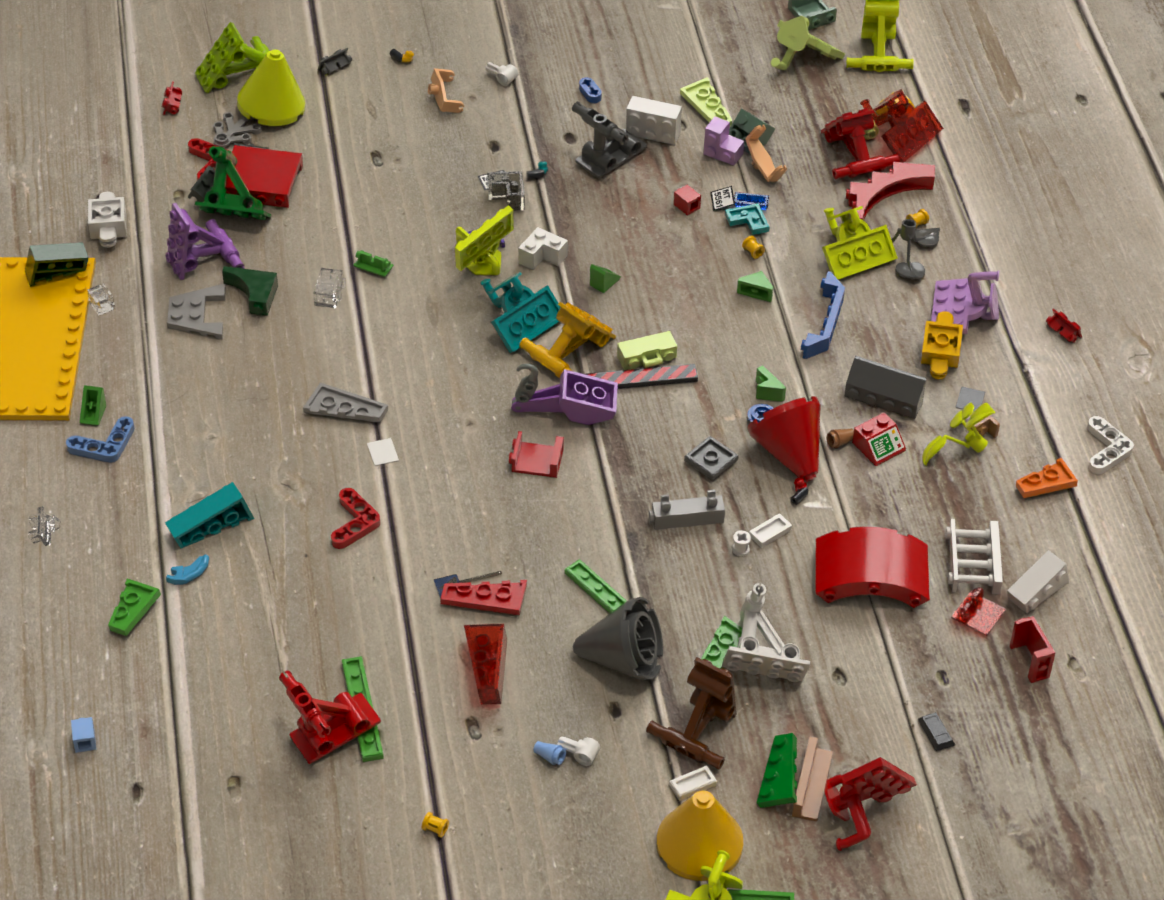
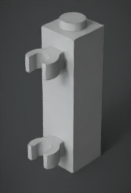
(687, 511)

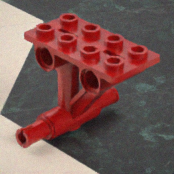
(851, 130)
(326, 723)

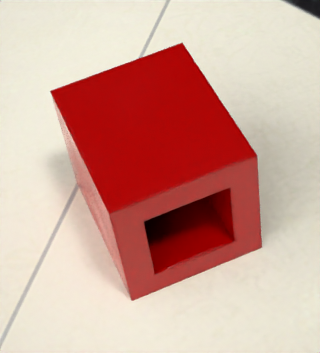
(687, 200)

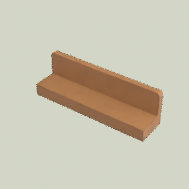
(812, 781)

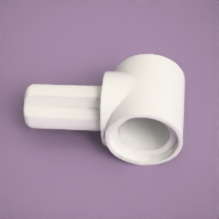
(504, 74)
(583, 750)

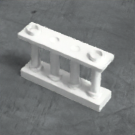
(991, 549)

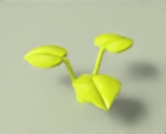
(973, 438)

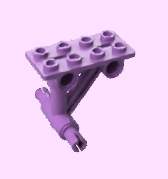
(183, 234)

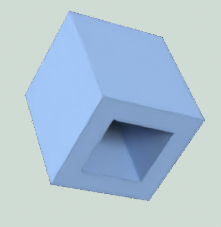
(83, 734)

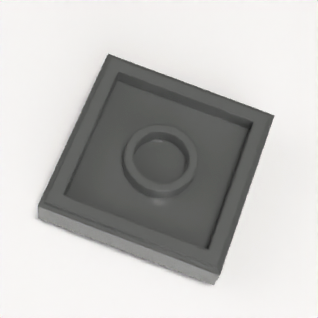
(711, 458)

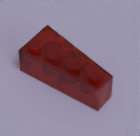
(488, 656)

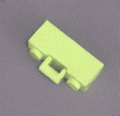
(647, 351)

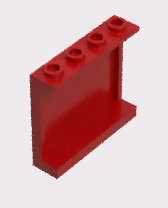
(266, 173)

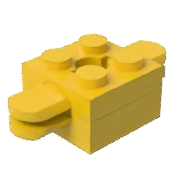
(941, 344)

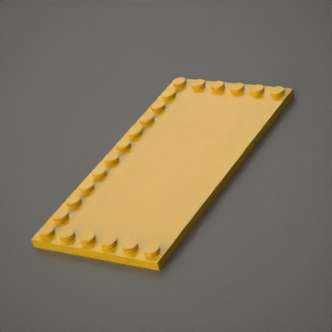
(40, 341)

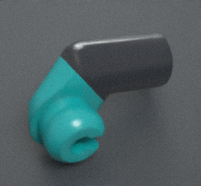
(539, 172)

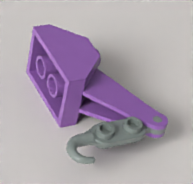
(578, 395)

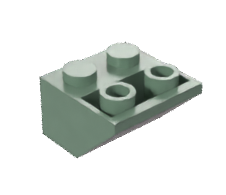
(745, 123)

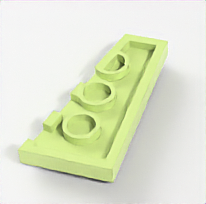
(704, 100)

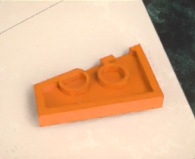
(1050, 479)

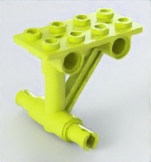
(879, 25)

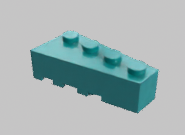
(209, 516)

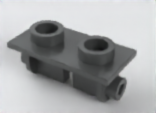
(328, 64)

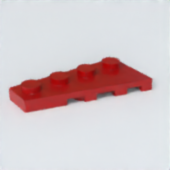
(498, 597)

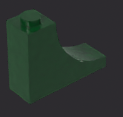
(256, 284)

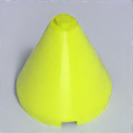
(271, 93)

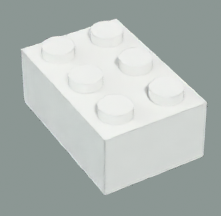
(653, 120)

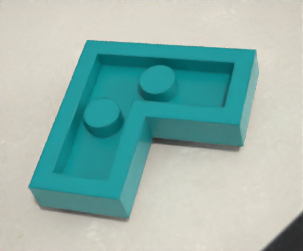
(748, 214)

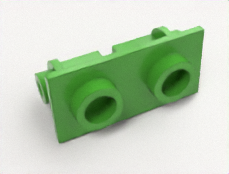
(374, 265)

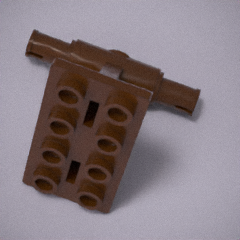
(712, 699)

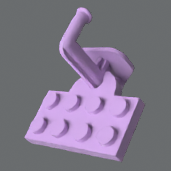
(965, 299)

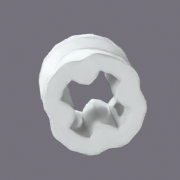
(741, 543)

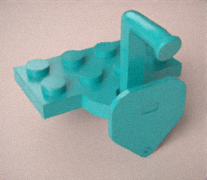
(524, 312)

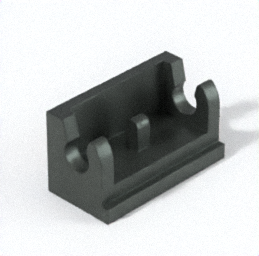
(203, 185)

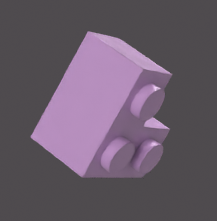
(720, 144)

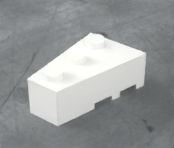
(1039, 582)

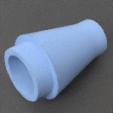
(551, 752)

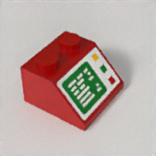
(878, 439)

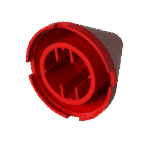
(792, 435)

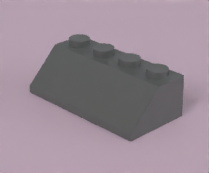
(885, 387)

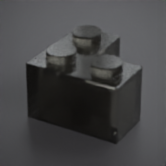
(507, 186)

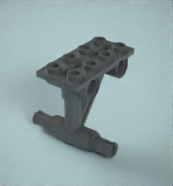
(610, 143)

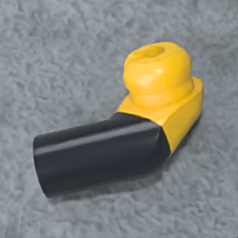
(407, 57)

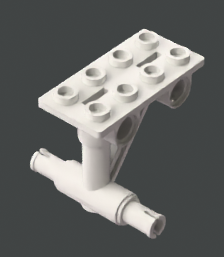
(775, 662)

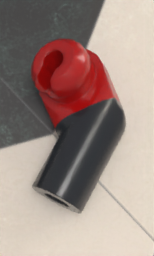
(801, 491)

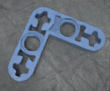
(107, 451)

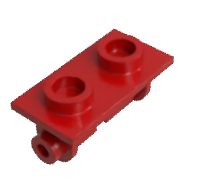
(172, 100)
(1070, 329)

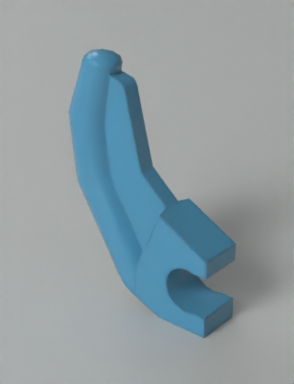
(186, 574)

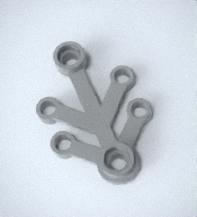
(224, 139)

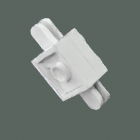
(107, 218)

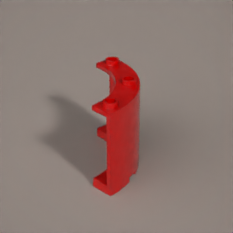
(872, 564)

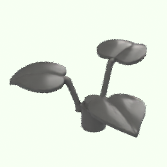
(923, 237)

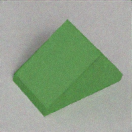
(602, 278)
(755, 286)
(92, 405)

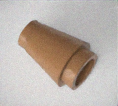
(839, 437)

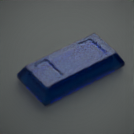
(744, 199)

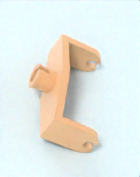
(438, 89)
(761, 157)

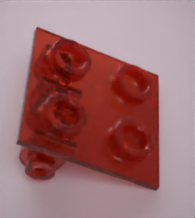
(978, 612)

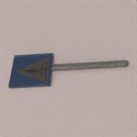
(439, 582)

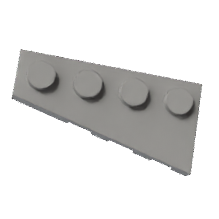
(344, 404)

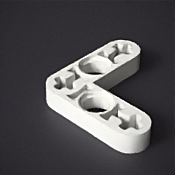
(1095, 426)

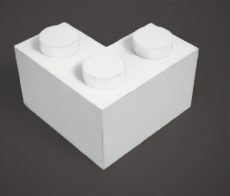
(542, 246)

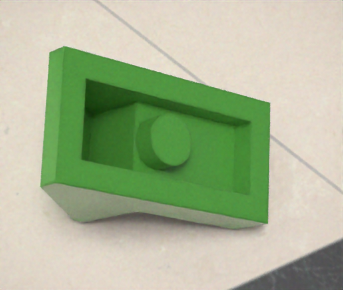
(769, 386)

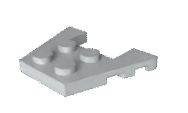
(187, 311)

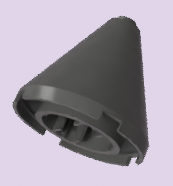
(625, 641)

